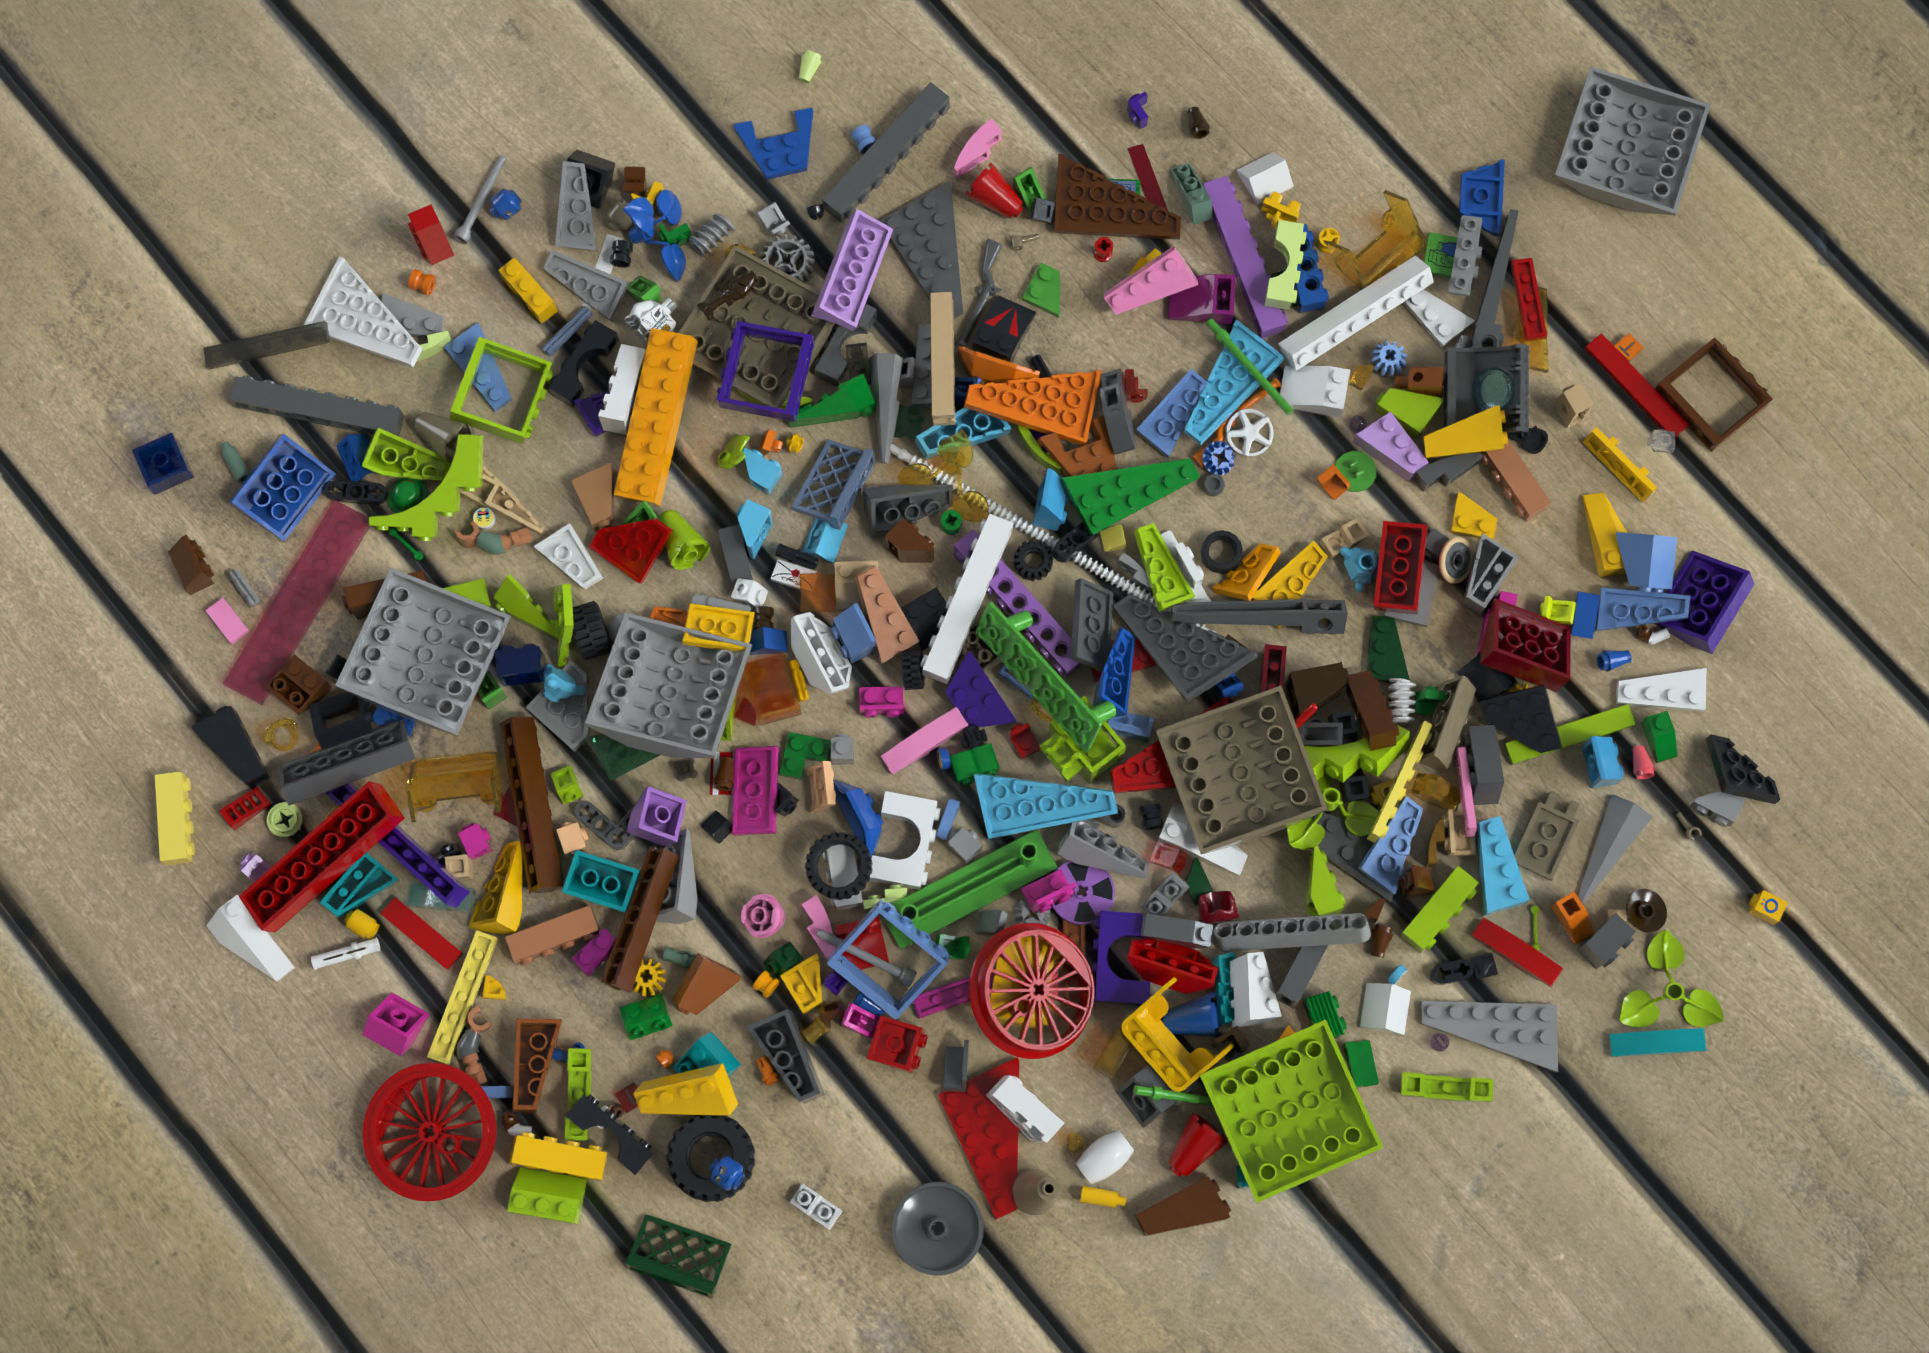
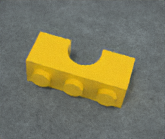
(528, 289)

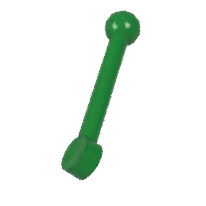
(417, 554)

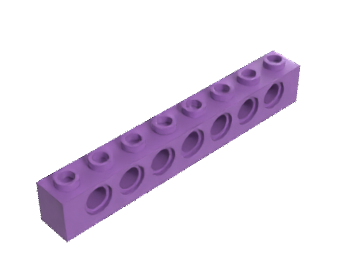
(1018, 592)

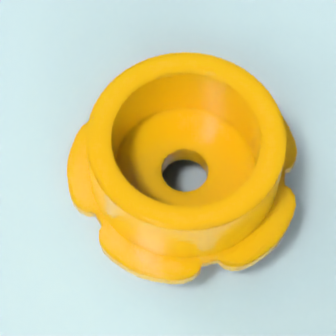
(795, 443)

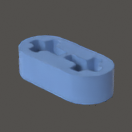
(948, 819)
(495, 1092)

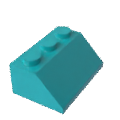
(600, 881)

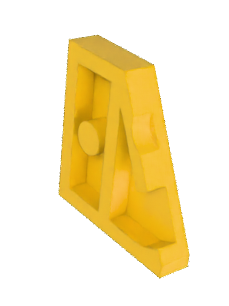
(1471, 519)

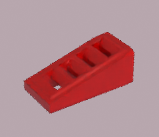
(242, 819)

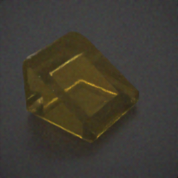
(1361, 376)

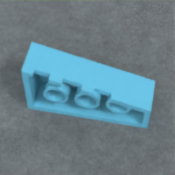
(976, 426)

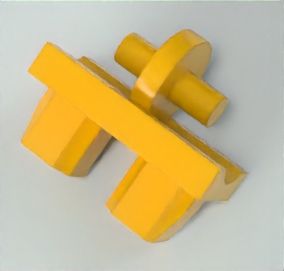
(1277, 211)

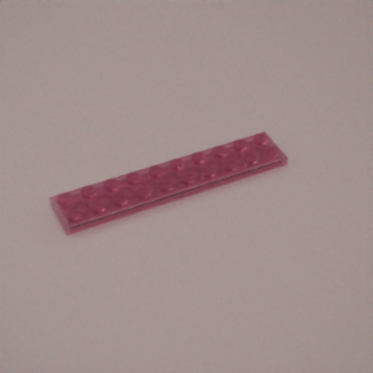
(298, 601)

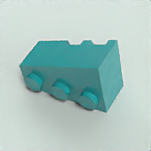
(358, 885)

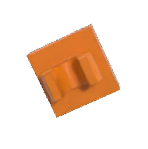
(768, 443)

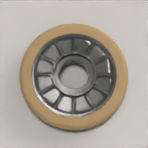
(1449, 571)

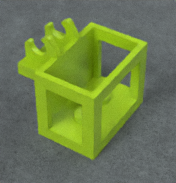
(1070, 759)

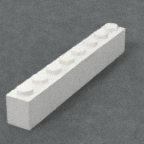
(1356, 312)
(967, 599)

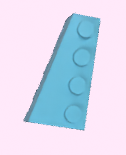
(1498, 870)

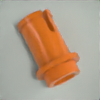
(767, 1071)

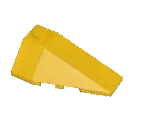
(1602, 526)
(502, 902)

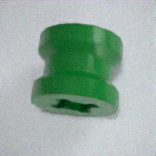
(951, 527)

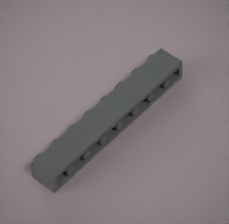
(886, 152)
(314, 407)

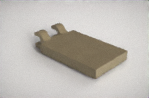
(1546, 837)

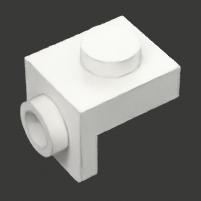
(749, 592)

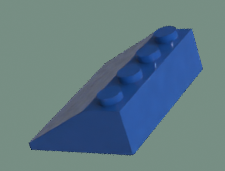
(281, 487)

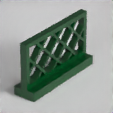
(671, 1275)

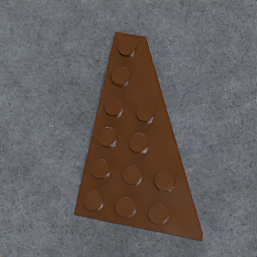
(1099, 207)

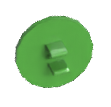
(1357, 469)

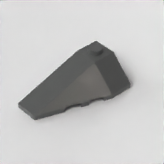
(891, 503)

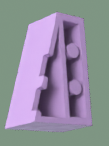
(1392, 446)

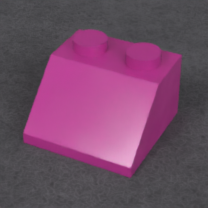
(395, 1024)

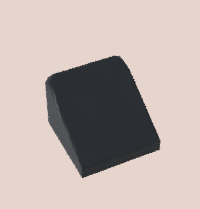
(717, 826)

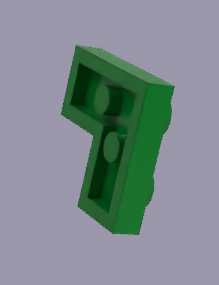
(799, 749)

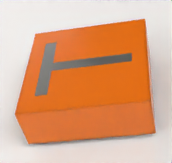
(1629, 347)

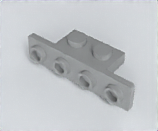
(1465, 256)

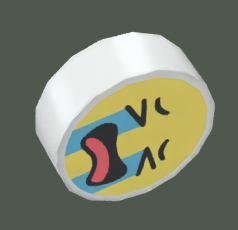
(484, 518)

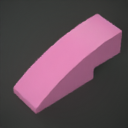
(977, 148)
(820, 921)

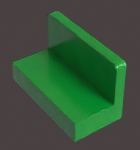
(1361, 1063)

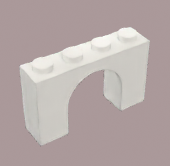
(921, 815)

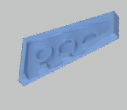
(488, 377)
(1170, 417)
(1633, 608)
(1387, 854)

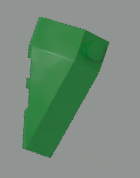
(848, 403)

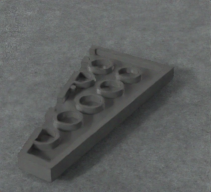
(1347, 851)

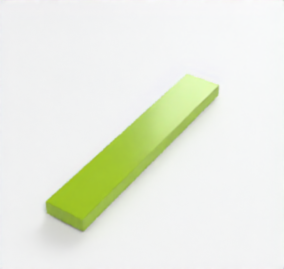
(1577, 732)

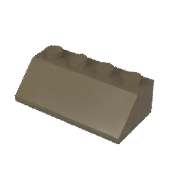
(1447, 723)

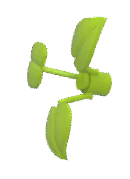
(1358, 822)
(1639, 1008)

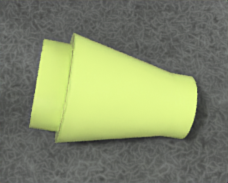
(809, 63)

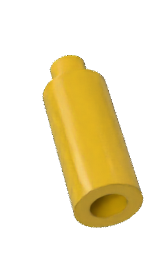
(1101, 1197)

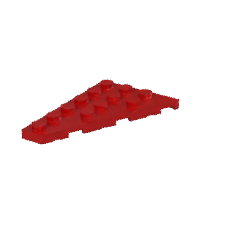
(1148, 768)
(987, 1136)

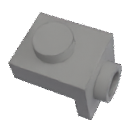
(773, 219)

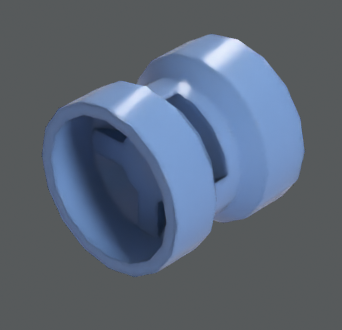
(863, 138)

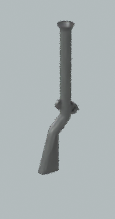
(991, 251)

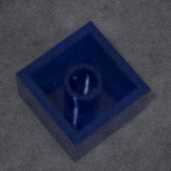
(163, 463)
(520, 665)

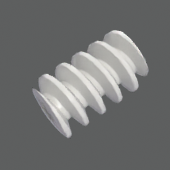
(1400, 700)

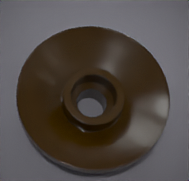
(1653, 907)

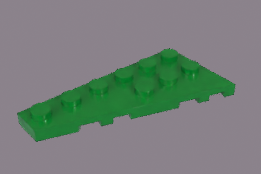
(1116, 494)

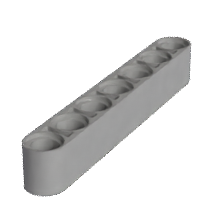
(1292, 932)

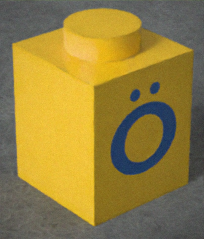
(1767, 907)

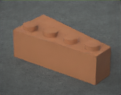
(883, 615)

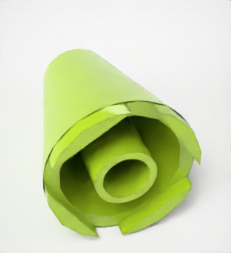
(684, 543)

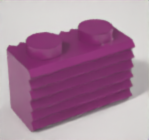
(595, 952)

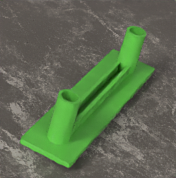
(1039, 677)
(974, 886)

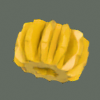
(654, 971)

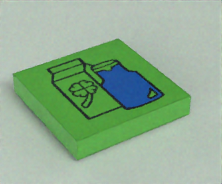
(1440, 254)

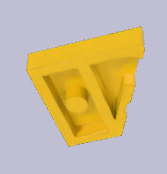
(805, 983)

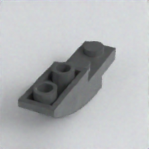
(1116, 411)

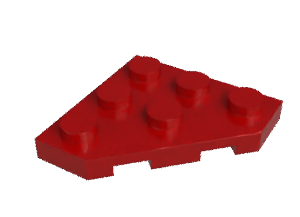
(632, 546)

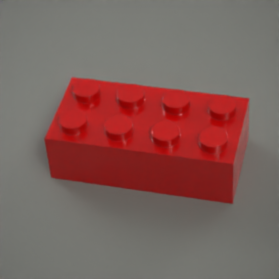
(1400, 567)

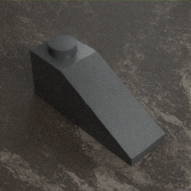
(1177, 931)

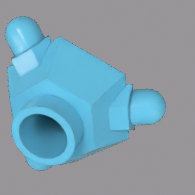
(1360, 565)
(560, 684)

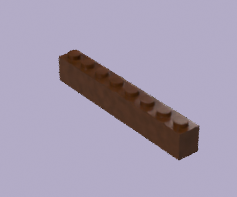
(531, 805)

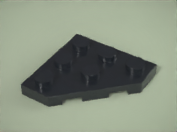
(1525, 717)
(1738, 773)

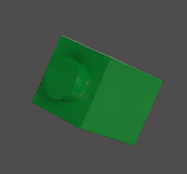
(1660, 736)

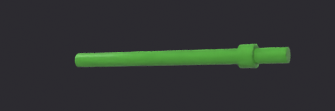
(1223, 338)
(1157, 1093)

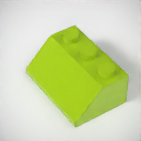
(547, 1195)

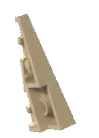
(502, 502)

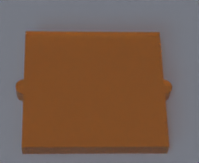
(817, 593)

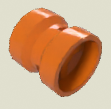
(423, 282)

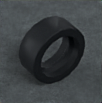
(1225, 536)

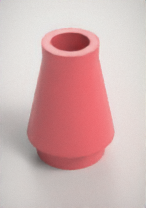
(1642, 764)

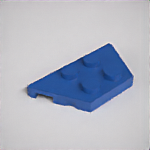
(1483, 196)

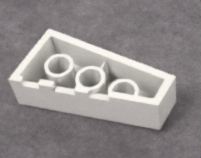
(622, 389)

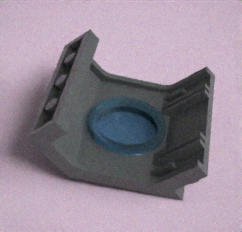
(1485, 379)

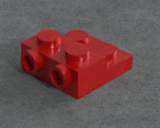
(897, 1044)

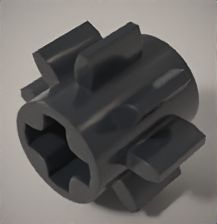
(973, 737)

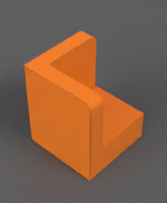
(1333, 482)

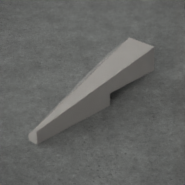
(885, 377)
(1618, 830)

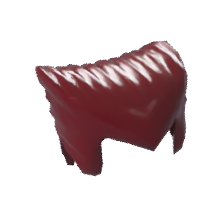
(1217, 907)

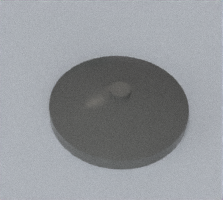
(937, 1228)

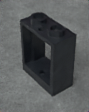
(345, 731)

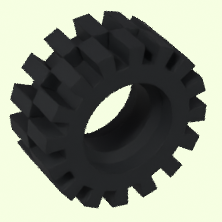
(1033, 547)
(911, 670)

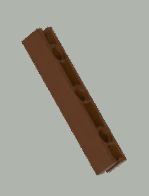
(639, 919)

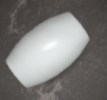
(1105, 1157)

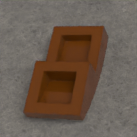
(1374, 911)

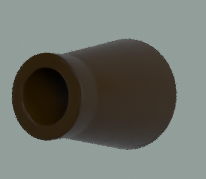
(1197, 123)

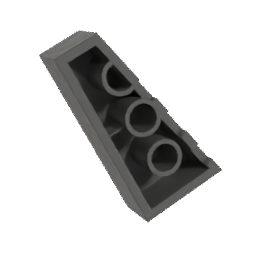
(788, 1053)

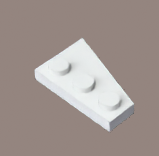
(571, 556)

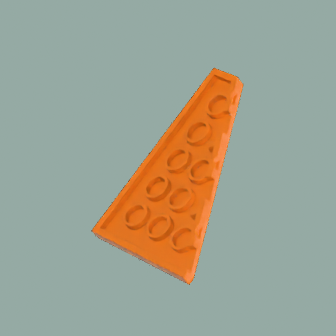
(1041, 404)

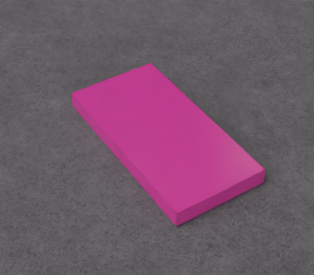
(755, 790)

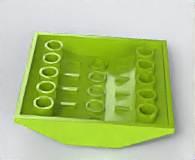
(1291, 1111)

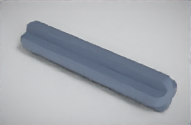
(567, 331)

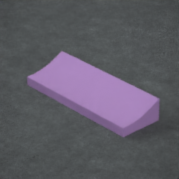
(852, 270)

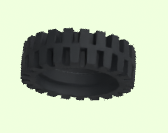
(817, 850)

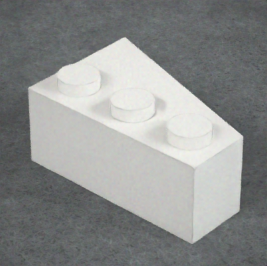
(1253, 991)
(1024, 1110)

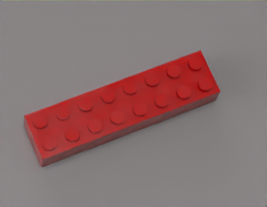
(321, 857)

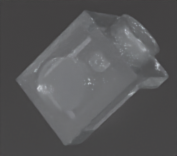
(1662, 441)

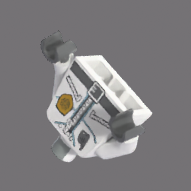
(650, 315)

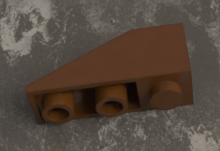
(1416, 882)

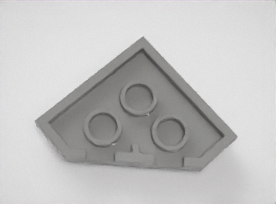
(568, 715)

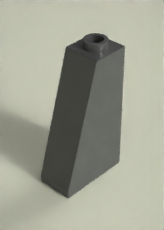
(1299, 974)

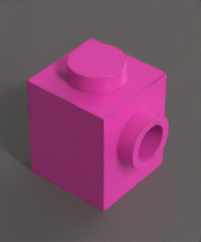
(475, 840)

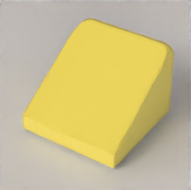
(1113, 538)

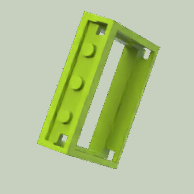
(514, 356)

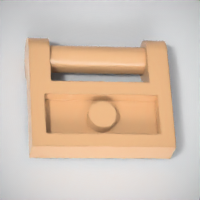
(821, 786)

